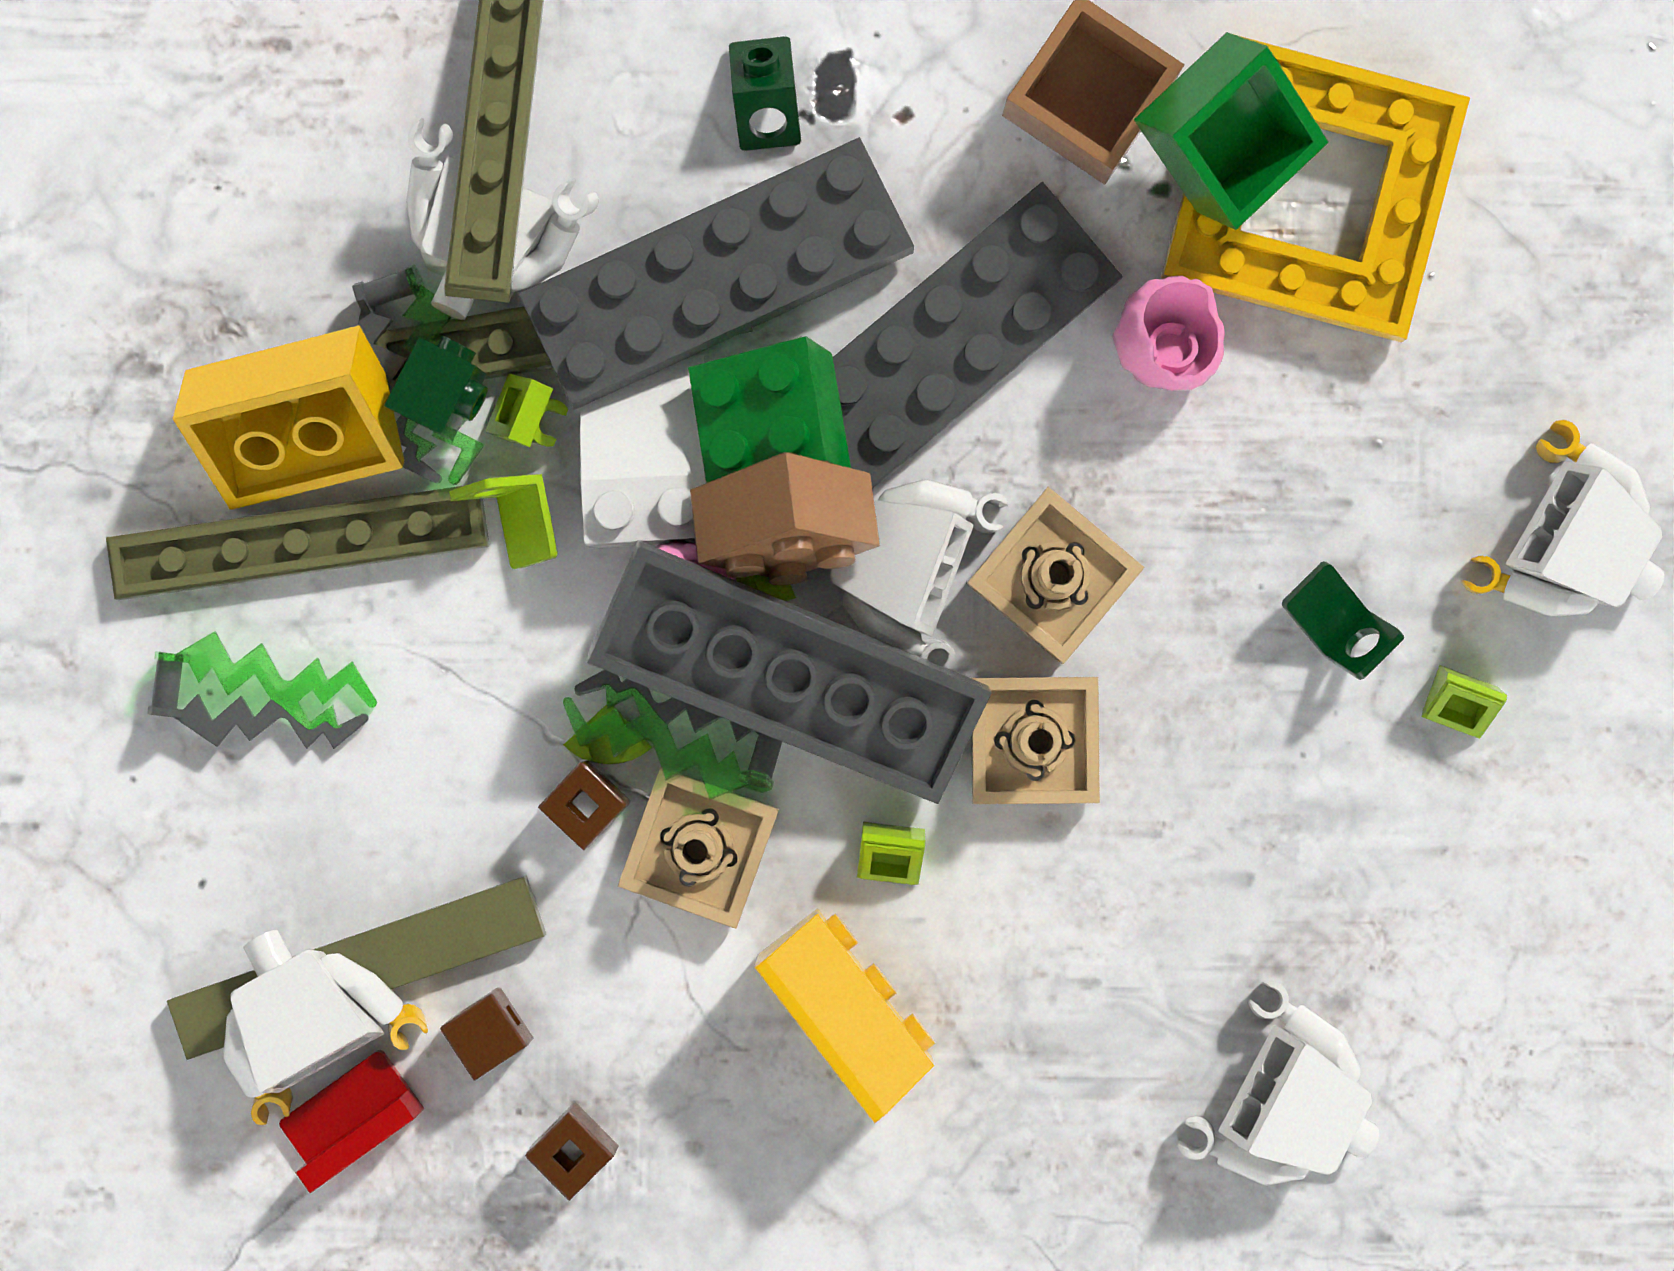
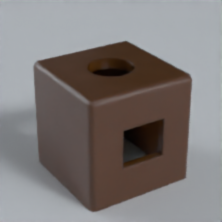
(570, 819)
(486, 1033)
(557, 1166)

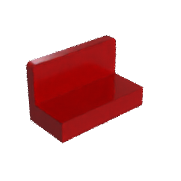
(349, 1118)

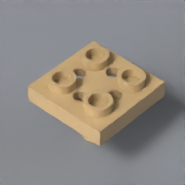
(1101, 571)
(1036, 740)
(719, 889)

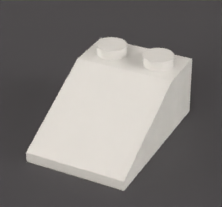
(641, 461)

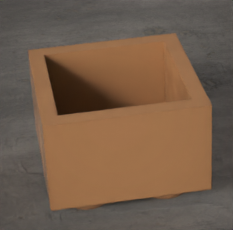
(1090, 88)
(784, 519)

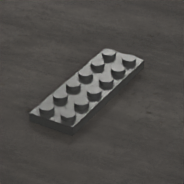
(716, 273)
(966, 330)
(787, 673)

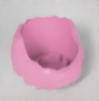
(1170, 334)

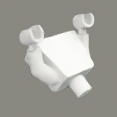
(544, 229)
(906, 580)
(1295, 1106)

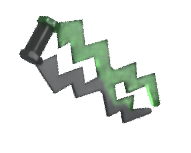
(431, 324)
(283, 694)
(652, 726)

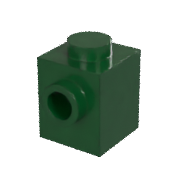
(439, 387)

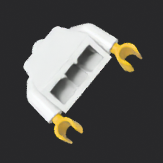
(1585, 538)
(304, 1018)

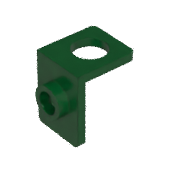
(764, 79)
(1338, 619)

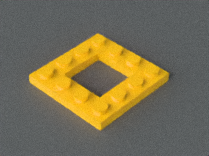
(1383, 286)

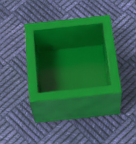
(1231, 130)
(768, 406)

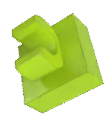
(521, 410)

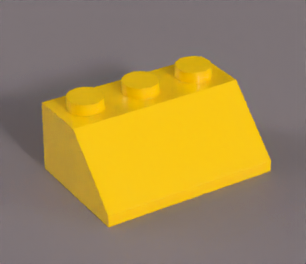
(290, 418)
(847, 1012)

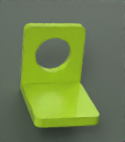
(522, 514)

